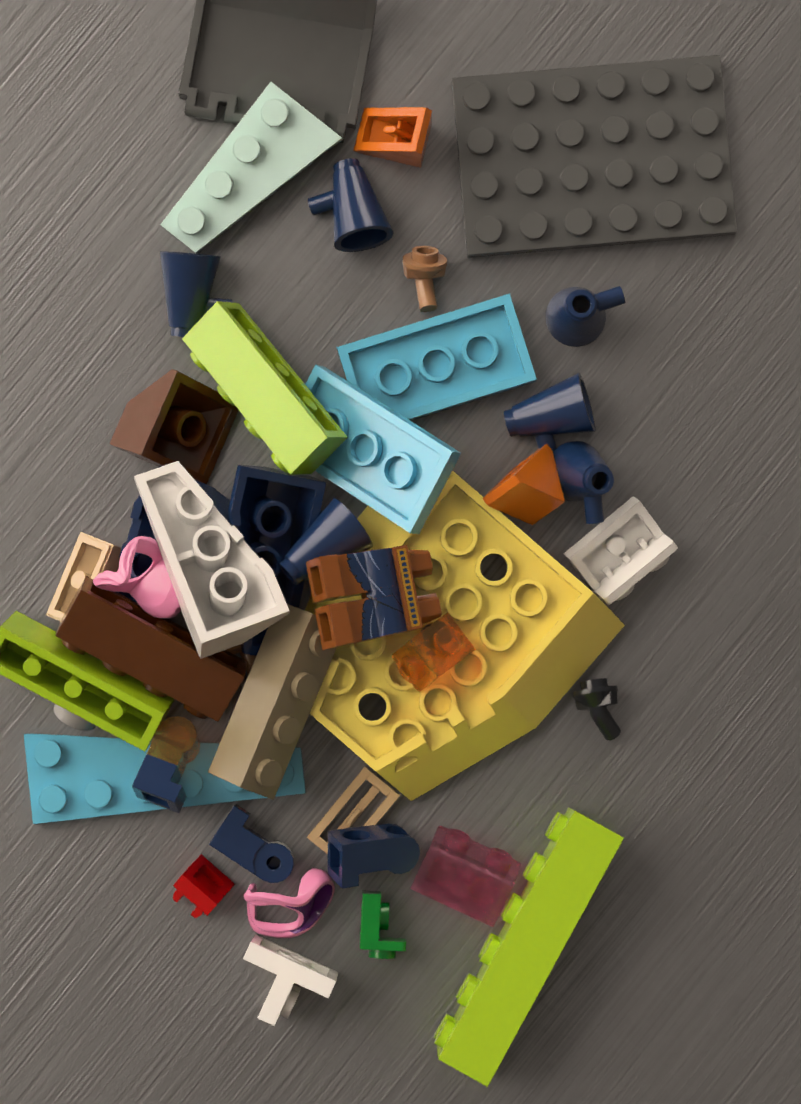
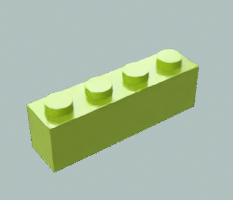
(263, 389)
(79, 682)

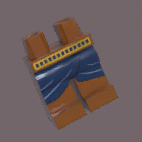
(386, 590)

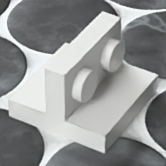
(290, 969)

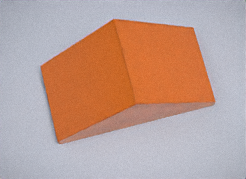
(395, 134)
(529, 488)

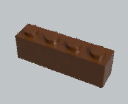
(149, 650)

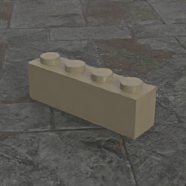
(273, 705)

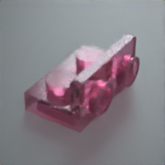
(466, 875)

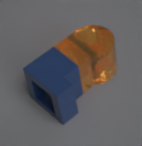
(165, 761)

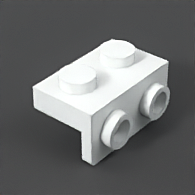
(620, 552)

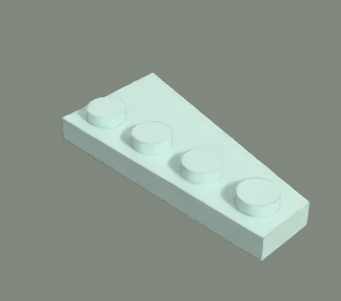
(255, 160)

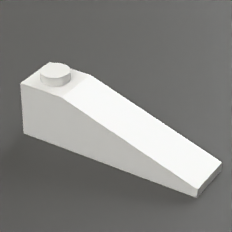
(215, 574)

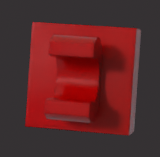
(202, 886)

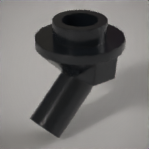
(595, 697)

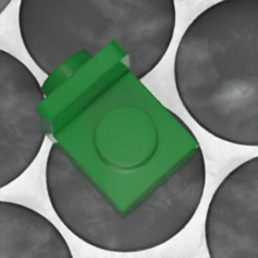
(375, 918)

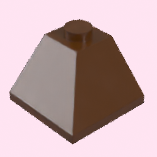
(175, 423)

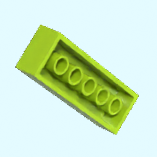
(527, 946)

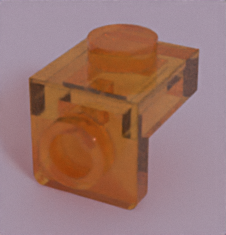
(432, 652)

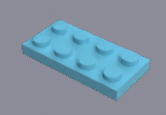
(442, 359)
(385, 457)

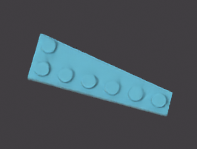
(95, 778)

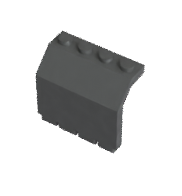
(302, 46)

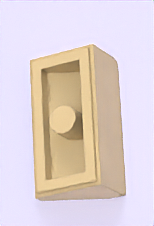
(88, 559)

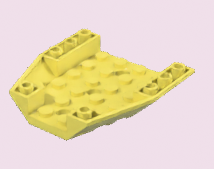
(529, 636)

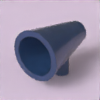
(356, 209)
(188, 287)
(580, 328)
(553, 411)
(576, 466)
(331, 533)

